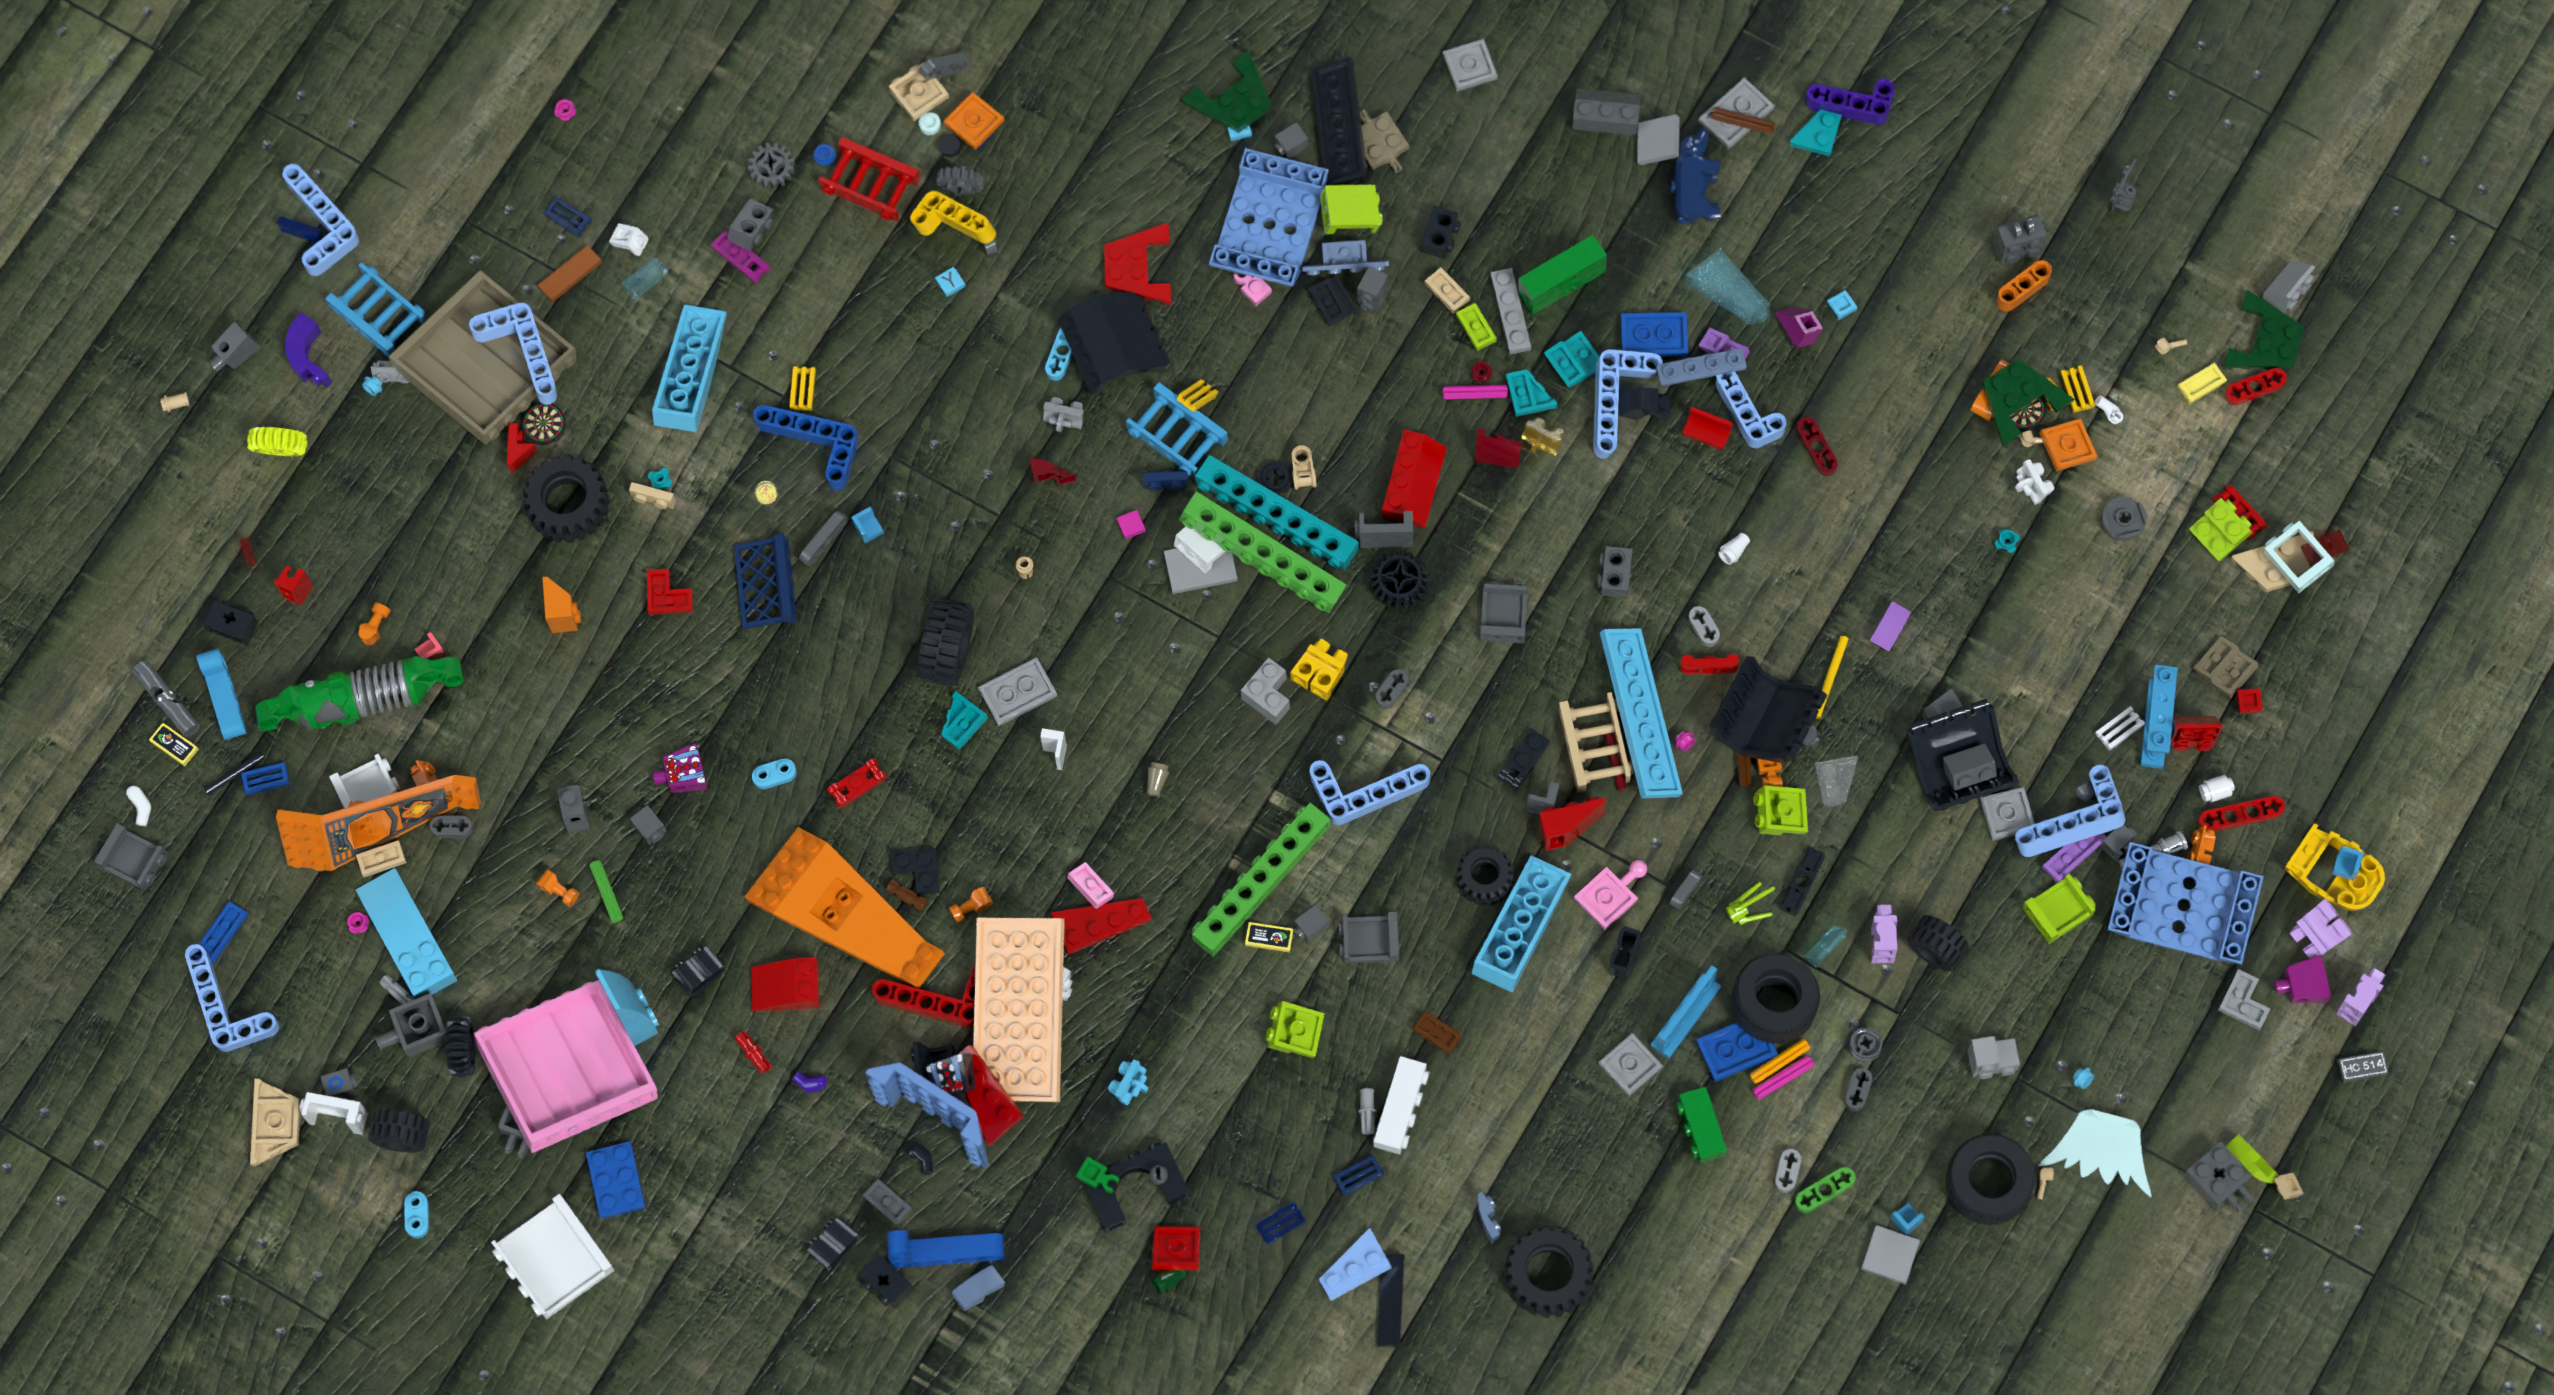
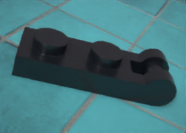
(1524, 759)

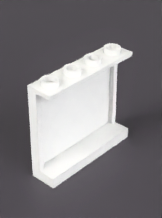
(552, 1258)

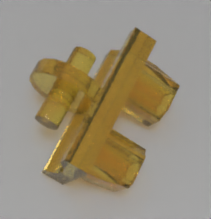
(1541, 438)

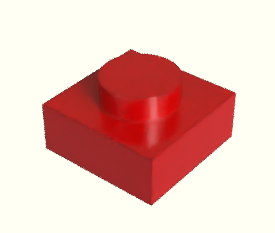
(2249, 701)

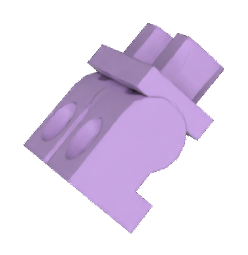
(2317, 928)
(1885, 935)
(2364, 994)

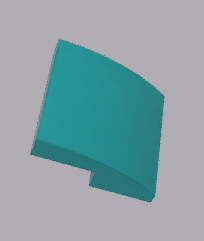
(1573, 359)

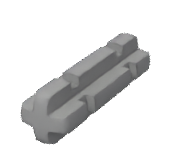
(395, 990)

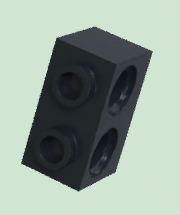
(1435, 231)

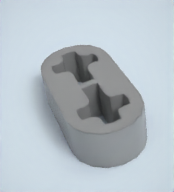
(1708, 624)
(1782, 1169)

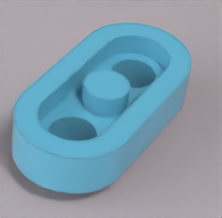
(774, 774)
(416, 1214)

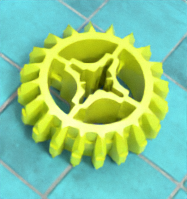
(277, 441)

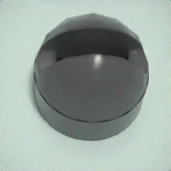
(2085, 791)
(1163, 1173)

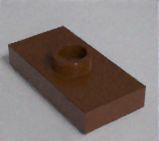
(1437, 1032)

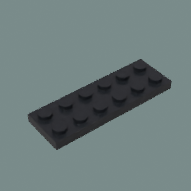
(1339, 122)

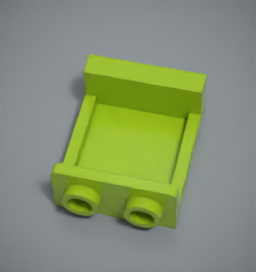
(1350, 207)
(2059, 908)

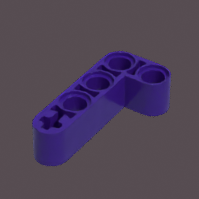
(1849, 99)

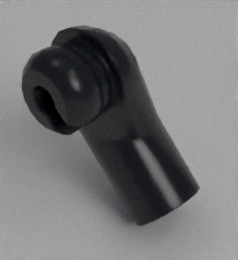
(923, 1155)

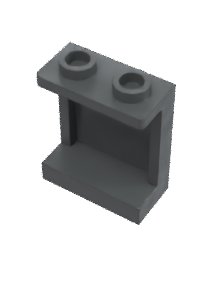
(1385, 534)
(1504, 612)
(131, 857)
(1369, 939)

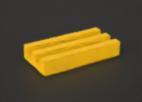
(803, 371)
(2072, 372)
(1202, 390)

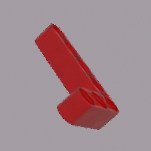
(939, 1001)

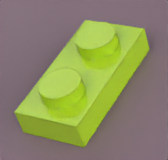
(1476, 326)

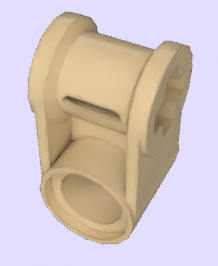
(1303, 471)

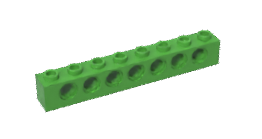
(1258, 541)
(1214, 941)

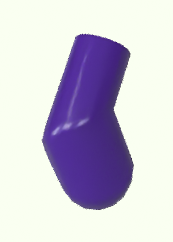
(812, 1084)

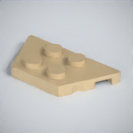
(2264, 572)
(274, 1122)

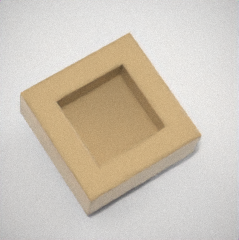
(2288, 1186)

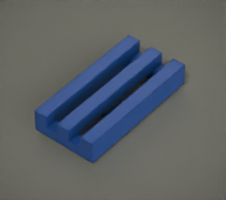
(267, 786)

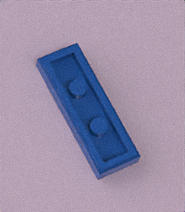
(222, 931)

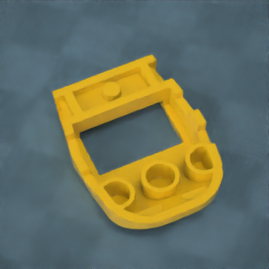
(2343, 892)

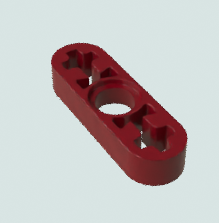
(1815, 430)

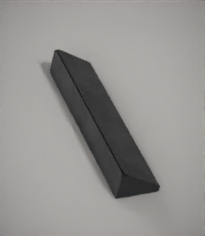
(1391, 1303)

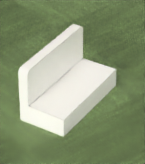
(1054, 742)

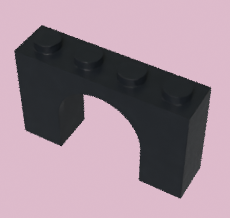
(1158, 1154)

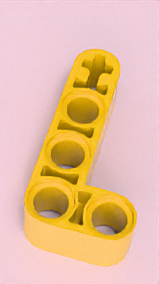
(939, 208)

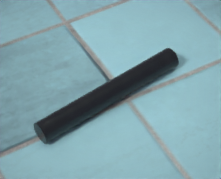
(226, 778)

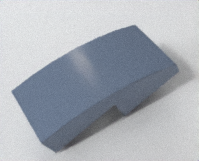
(1486, 1211)
(977, 1287)

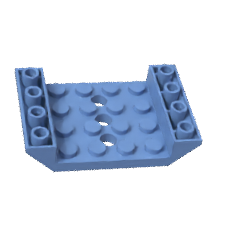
(1276, 192)
(2218, 912)
(894, 1079)

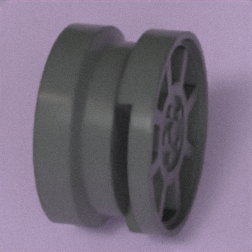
(1865, 1044)

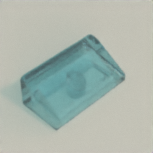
(645, 278)
(1826, 945)

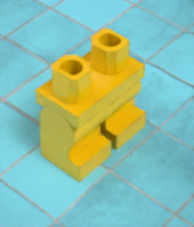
(1320, 666)

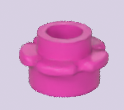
(565, 104)
(1685, 740)
(355, 917)

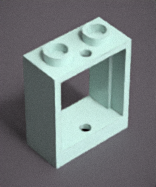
(2314, 572)

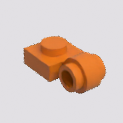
(1770, 768)

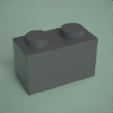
(1969, 767)

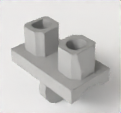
(1062, 415)

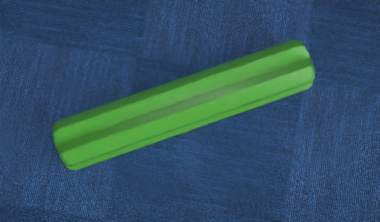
(606, 891)

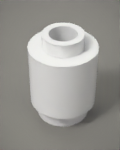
(2216, 788)

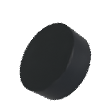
(949, 145)

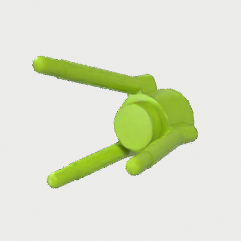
(1738, 910)

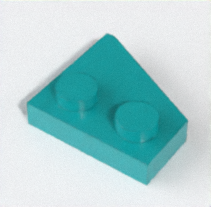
(1818, 133)
(1528, 394)
(962, 721)

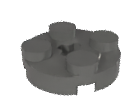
(2130, 508)

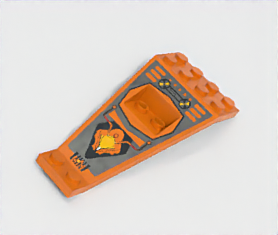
(337, 837)

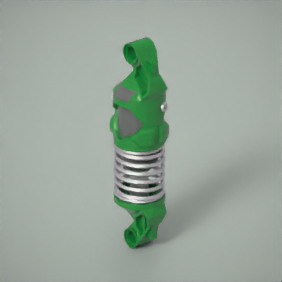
(351, 695)

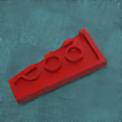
(1091, 925)
(991, 1101)

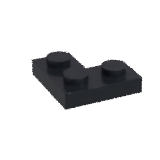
(922, 864)

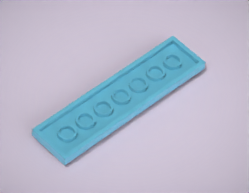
(1641, 713)

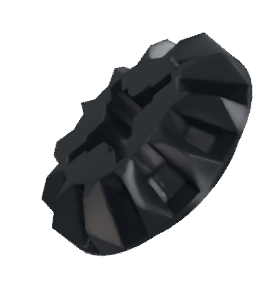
(1282, 471)

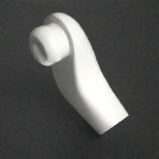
(141, 803)

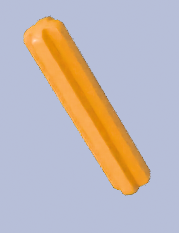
(1779, 1061)

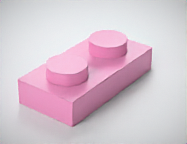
(1090, 885)

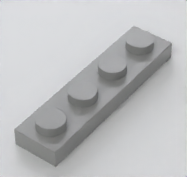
(1510, 311)

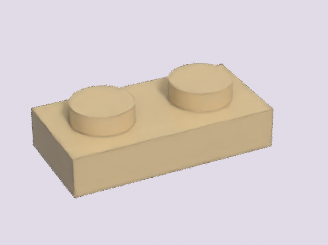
(1447, 290)
(647, 494)
(381, 858)

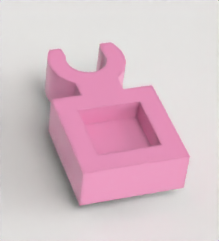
(1254, 288)

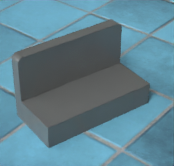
(1537, 804)

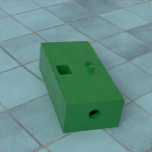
(1562, 274)

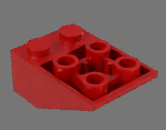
(2194, 732)
(1565, 824)

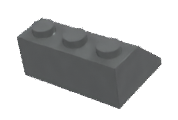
(1606, 111)

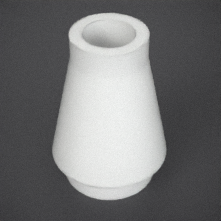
(1733, 549)

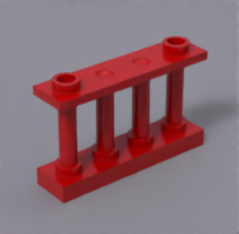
(869, 159)

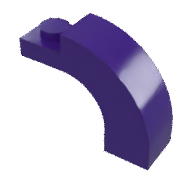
(297, 345)

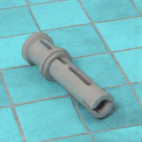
(2166, 846)

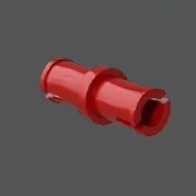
(753, 1052)

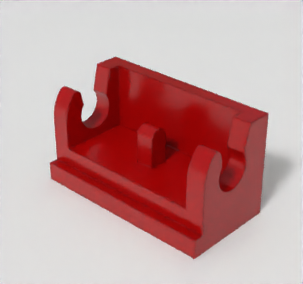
(294, 588)

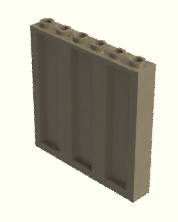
(473, 380)

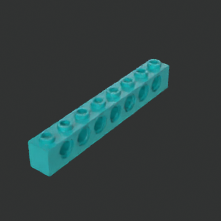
(1214, 469)

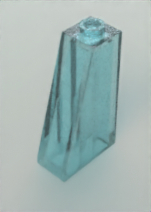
(1728, 287)

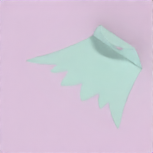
(2104, 1143)

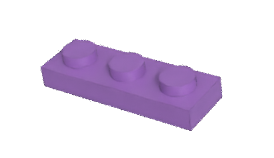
(2071, 856)

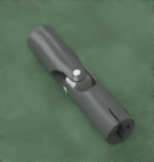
(167, 700)

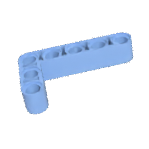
(325, 216)
(529, 344)
(1610, 394)
(1365, 794)
(2076, 825)
(218, 1006)

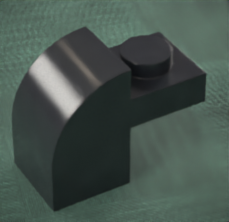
(1642, 402)

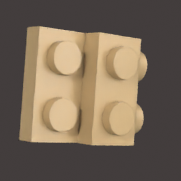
(916, 93)

